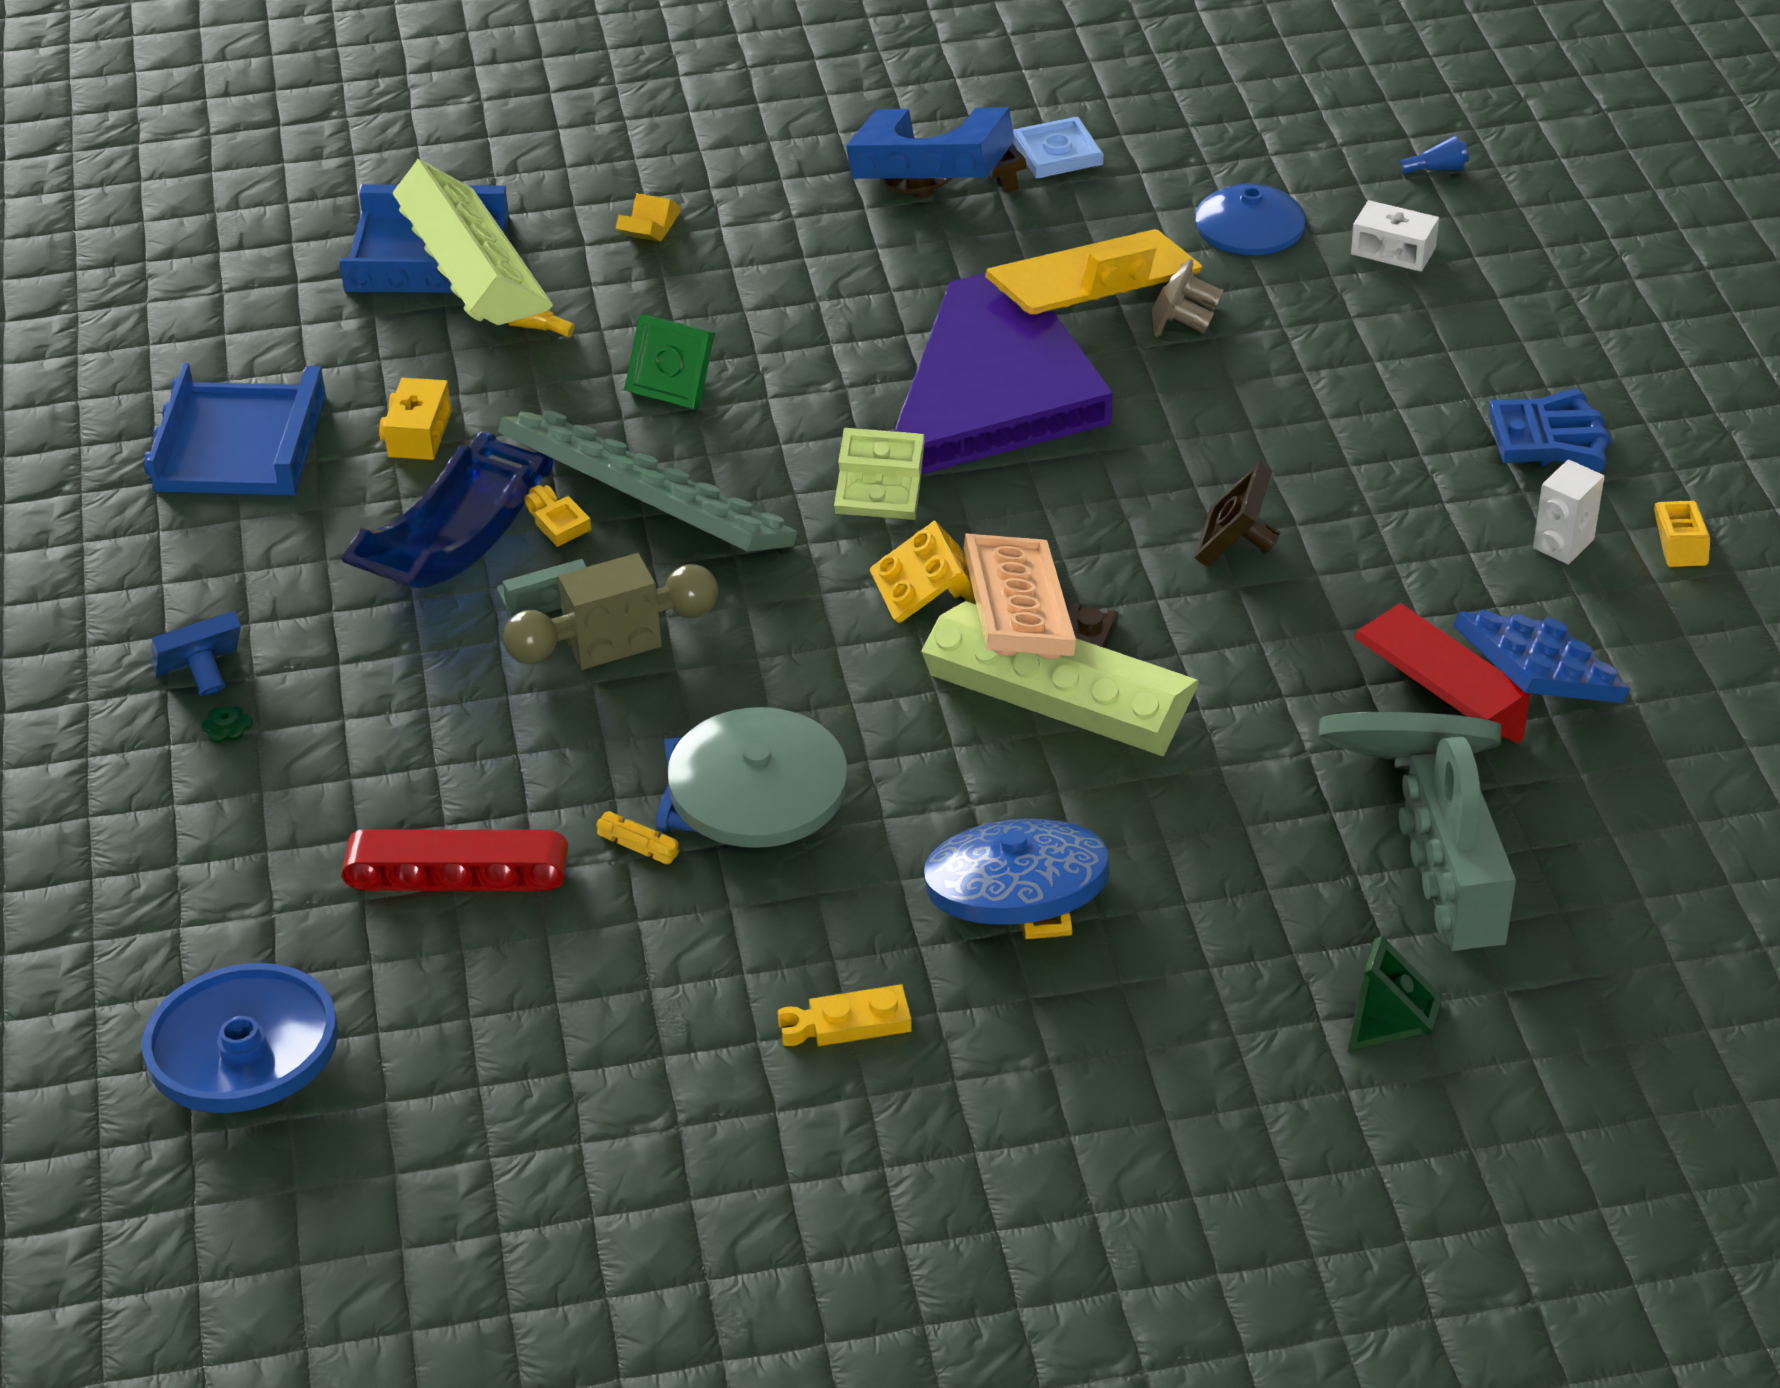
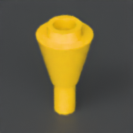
(546, 321)

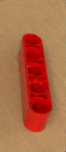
(455, 860)

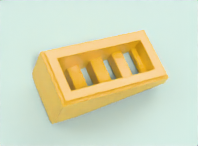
(1682, 533)

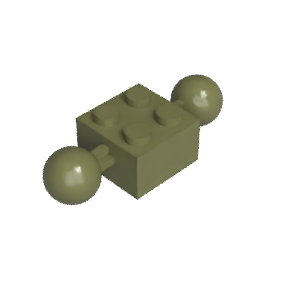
(609, 612)

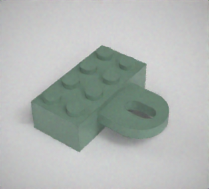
(1457, 847)

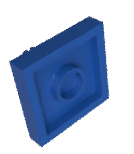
(197, 648)

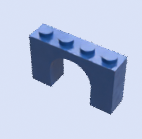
(888, 147)

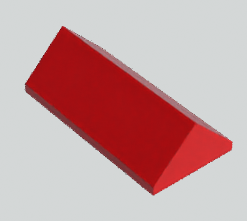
(1447, 669)

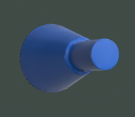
(1444, 156)

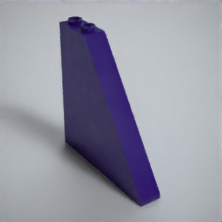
(998, 380)

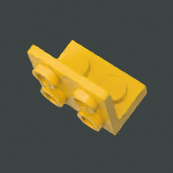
(922, 571)

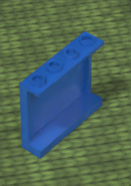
(390, 255)
(235, 435)

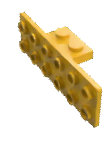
(1090, 271)

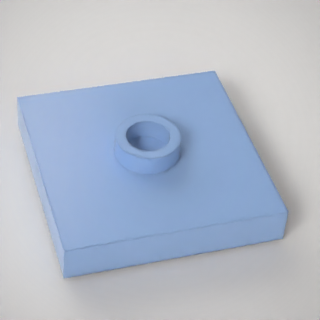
(1057, 147)

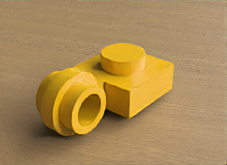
(557, 519)

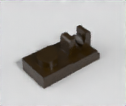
(1006, 169)

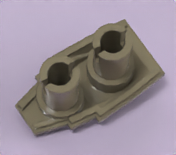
(1172, 304)

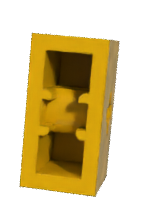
(416, 418)

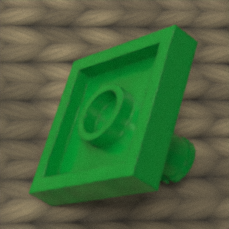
(669, 361)

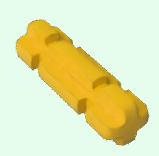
(637, 837)

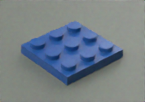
(1541, 656)

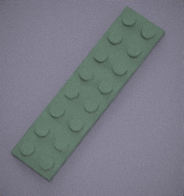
(645, 480)

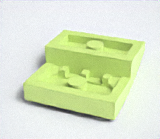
(879, 473)

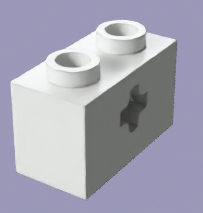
(1394, 235)
(1568, 511)

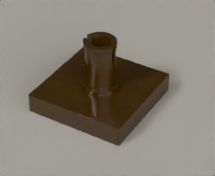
(1236, 516)

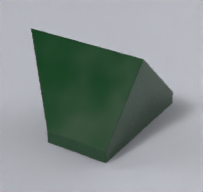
(1392, 1000)

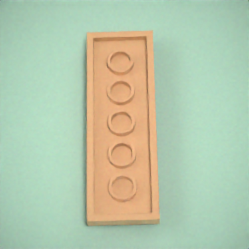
(1018, 596)

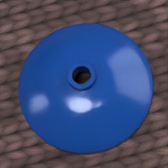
(1250, 219)

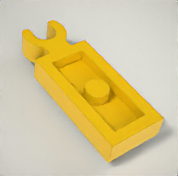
(847, 1017)

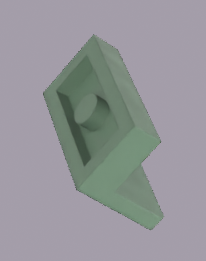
(535, 590)

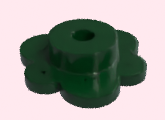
(226, 723)

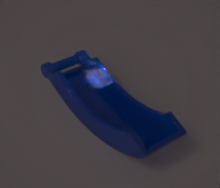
(455, 518)

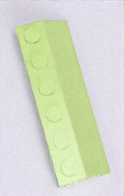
(469, 247)
(1088, 690)

